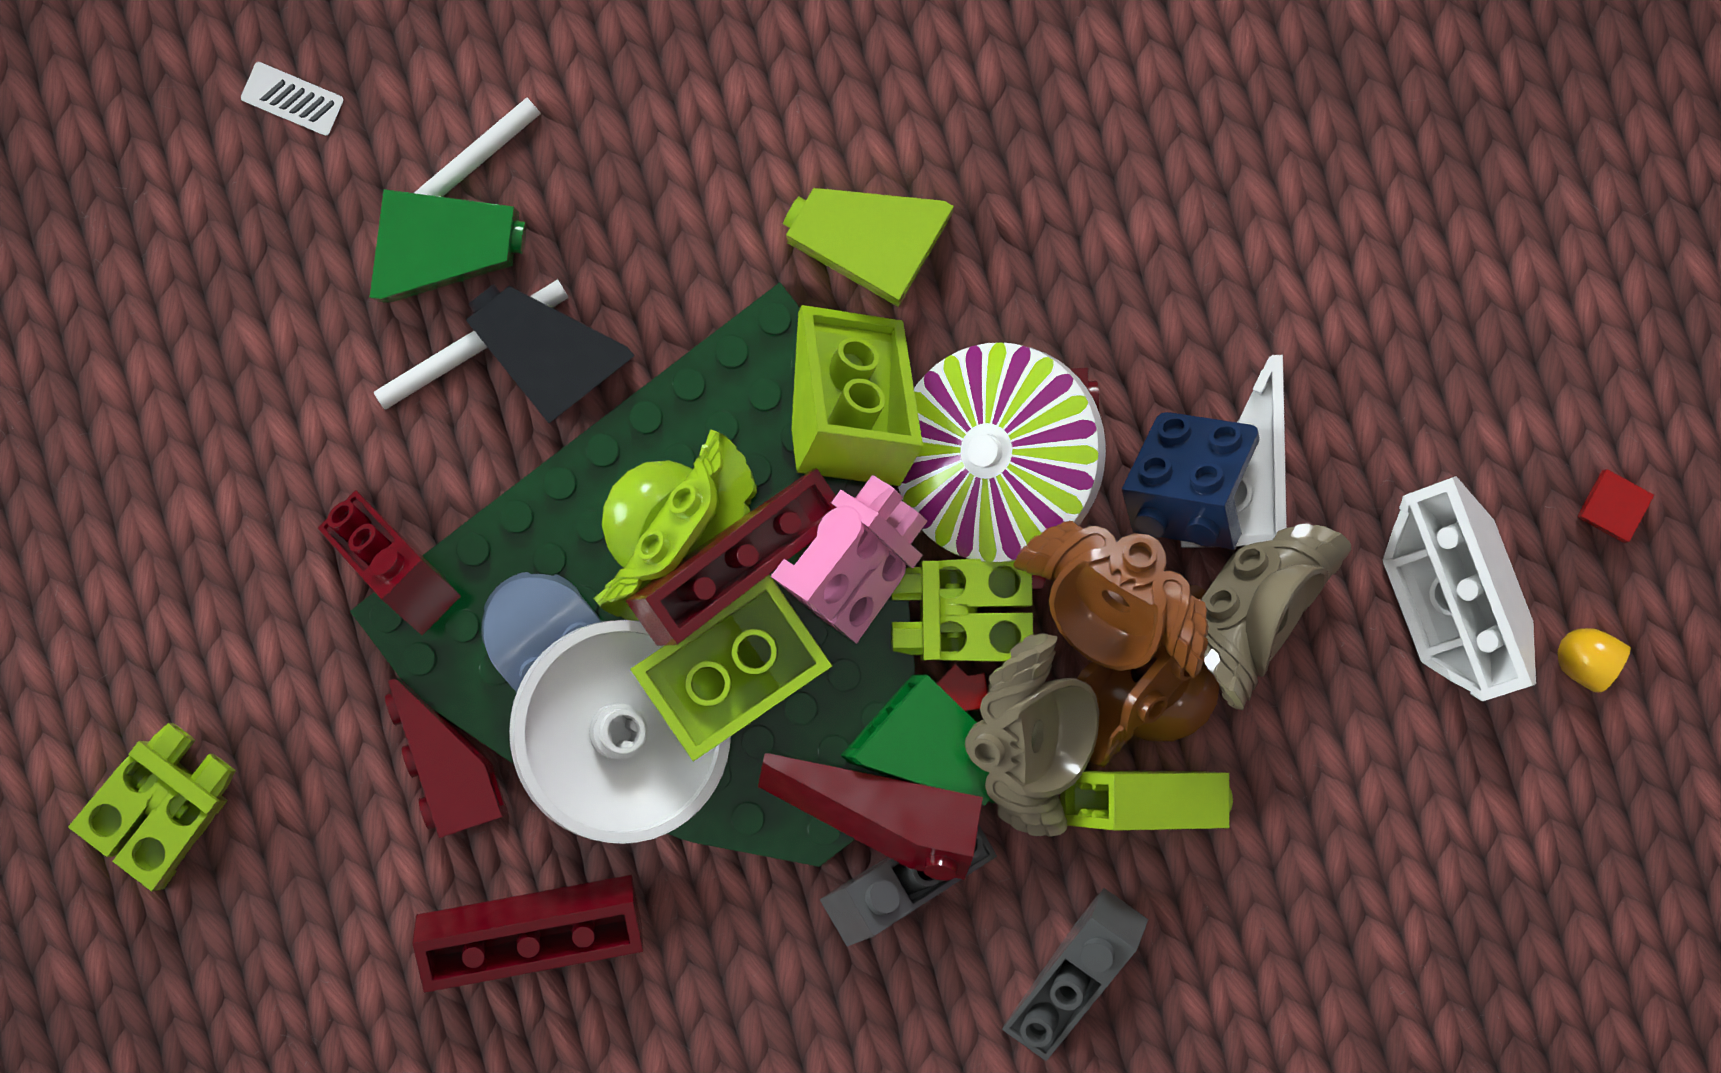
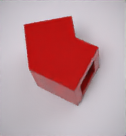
(964, 689)

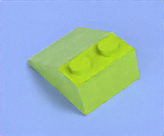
(853, 397)
(732, 668)

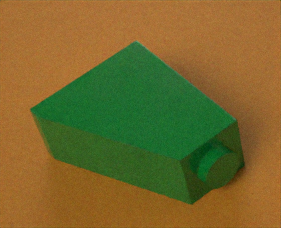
(439, 242)
(921, 741)

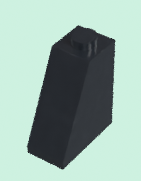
(544, 349)

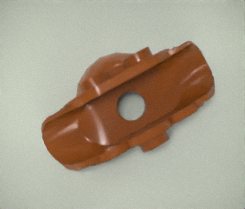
(1117, 597)
(1157, 708)

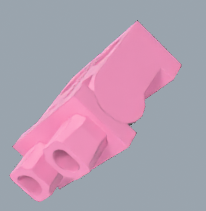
(855, 558)

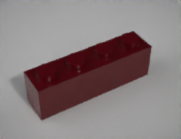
(527, 933)

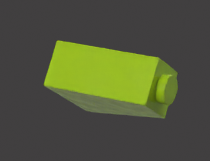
(868, 236)
(1148, 800)

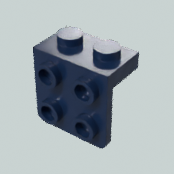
(1189, 478)

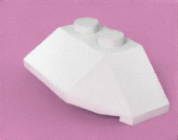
(1460, 592)

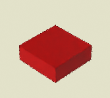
(1615, 506)

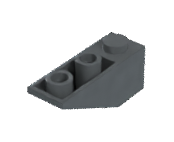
(888, 894)
(1077, 974)

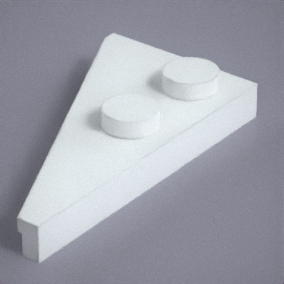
(1262, 490)

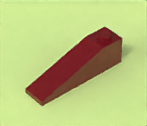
(732, 561)
(904, 820)

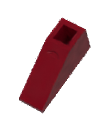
(388, 562)
(453, 773)

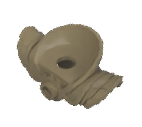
(1262, 599)
(1033, 737)

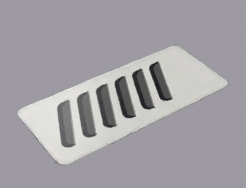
(292, 98)

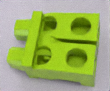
(949, 610)
(154, 807)

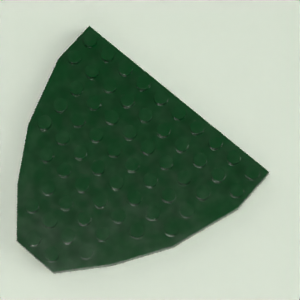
(552, 525)

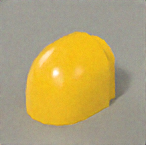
(1592, 658)

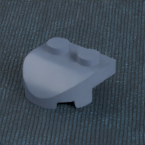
(529, 616)

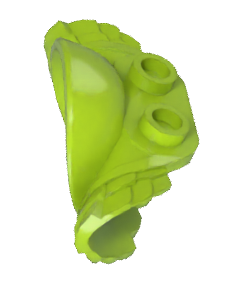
(669, 511)

